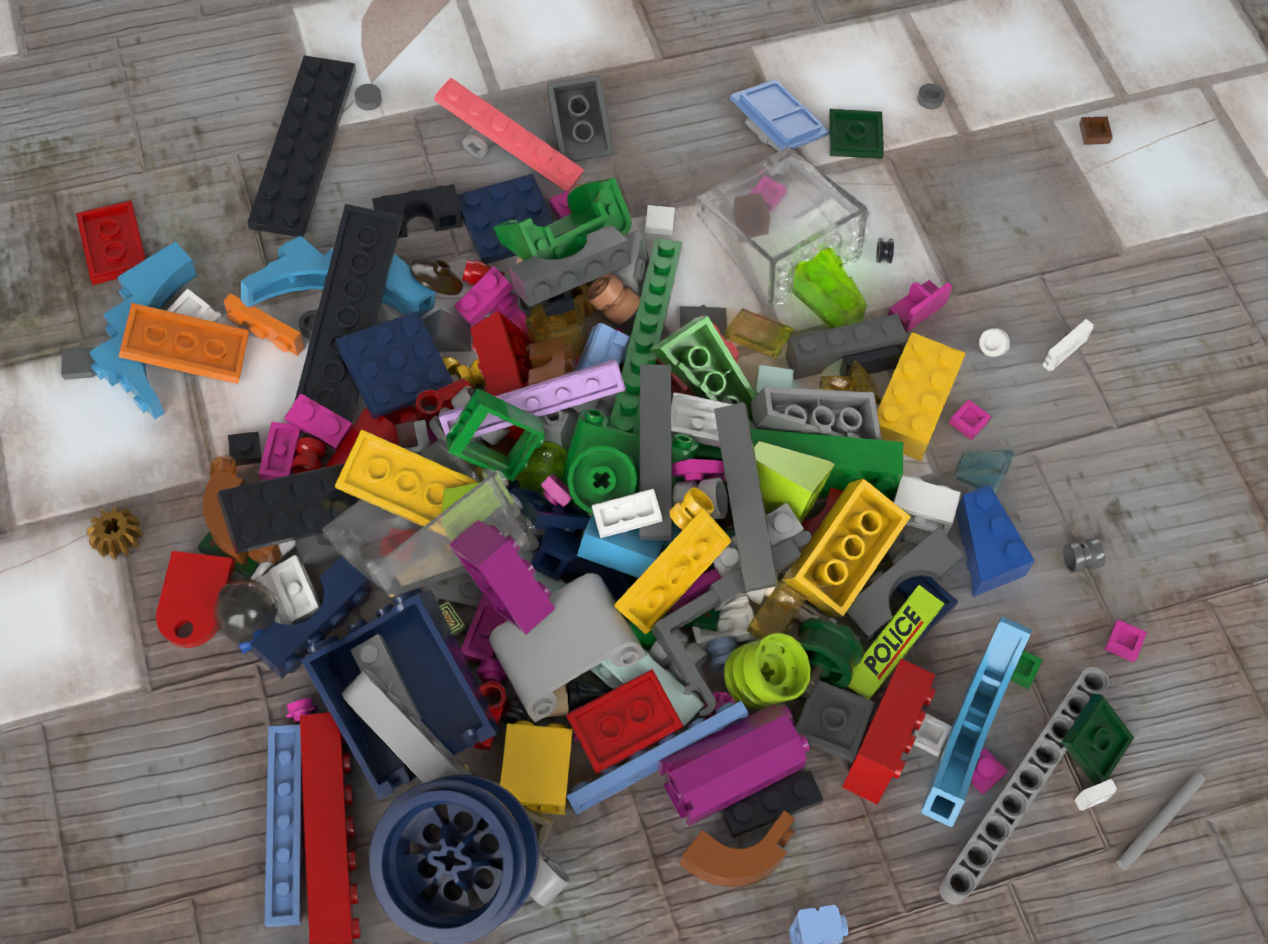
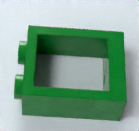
(475, 411)

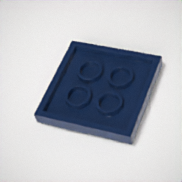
(498, 203)
(393, 363)

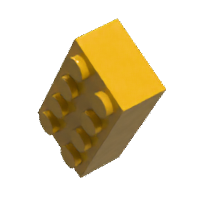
(918, 393)
(846, 548)

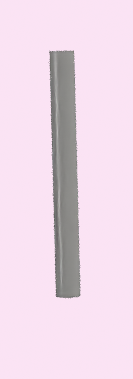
(1160, 821)

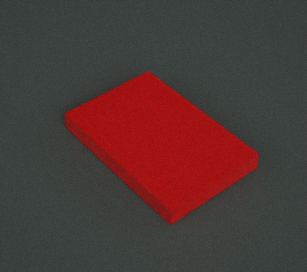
(110, 240)
(624, 721)

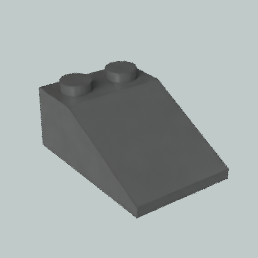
(580, 118)

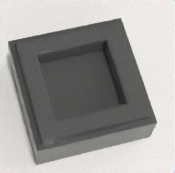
(76, 363)

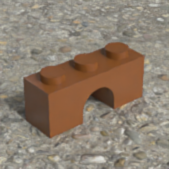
(551, 360)

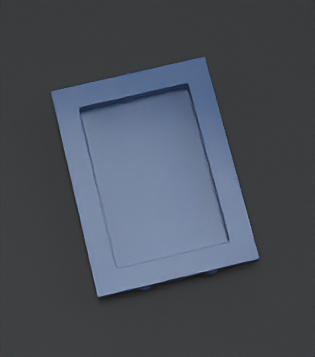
(779, 115)

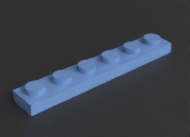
(646, 762)
(284, 827)

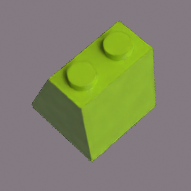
(790, 478)

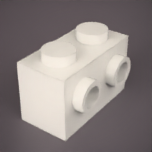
(927, 504)

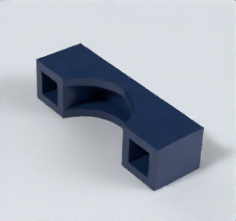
(558, 558)
(285, 645)

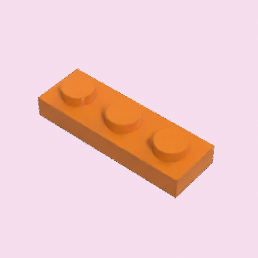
(264, 325)

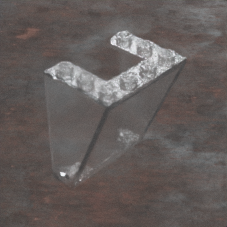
(779, 217)
(408, 556)

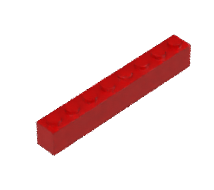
(328, 832)

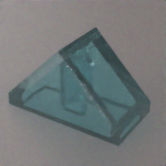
(984, 468)

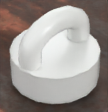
(994, 342)

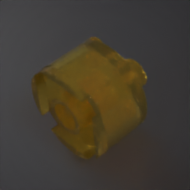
(569, 324)

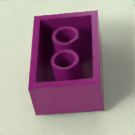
(503, 575)

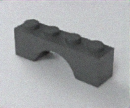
(543, 278)
(816, 351)
(932, 558)

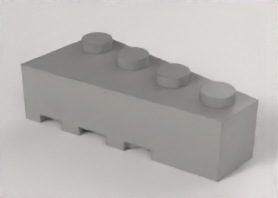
(817, 412)

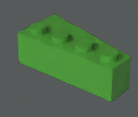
(705, 363)

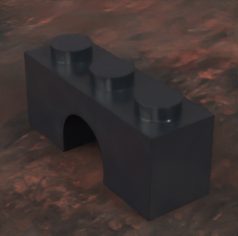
(436, 204)

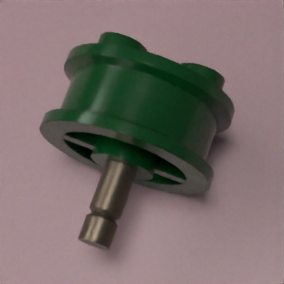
(830, 653)

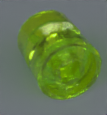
(542, 463)

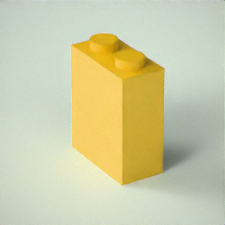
(537, 765)

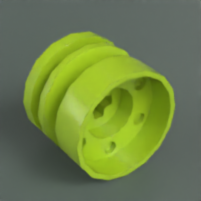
(767, 671)

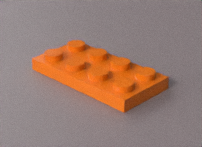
(184, 343)

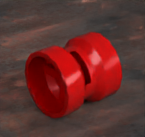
(309, 455)

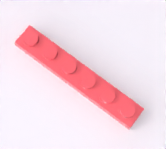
(508, 134)

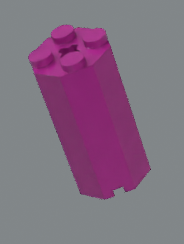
(733, 763)

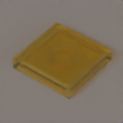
(759, 333)

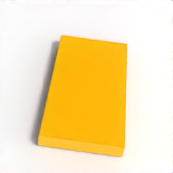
(397, 479)
(673, 572)

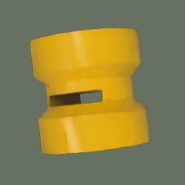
(471, 374)
(694, 501)

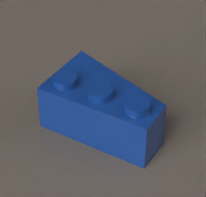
(990, 541)

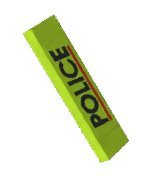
(894, 642)

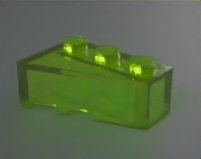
(829, 290)

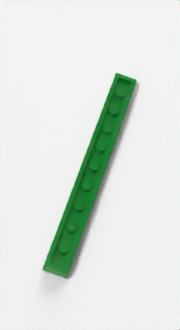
(646, 331)

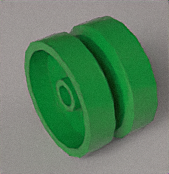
(592, 466)

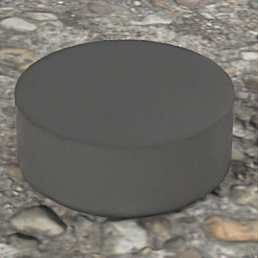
(368, 96)
(931, 96)
(307, 322)

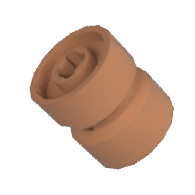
(615, 300)

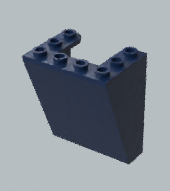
(432, 672)

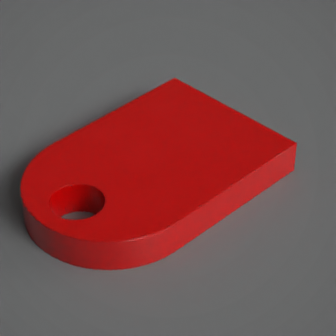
(190, 595)

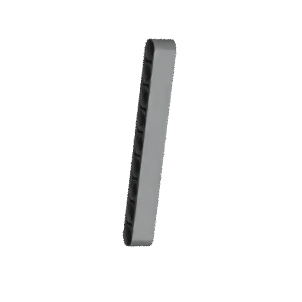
(432, 760)
(1016, 793)

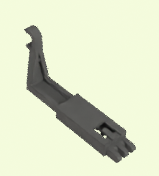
(717, 596)

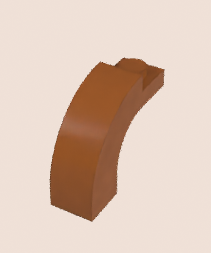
(217, 525)
(738, 867)

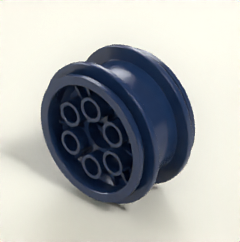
(402, 875)

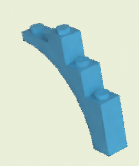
(305, 268)
(151, 285)
(625, 550)
(970, 728)

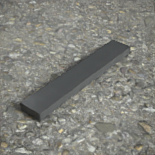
(656, 445)
(746, 497)

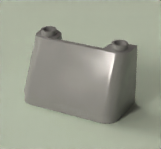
(565, 644)

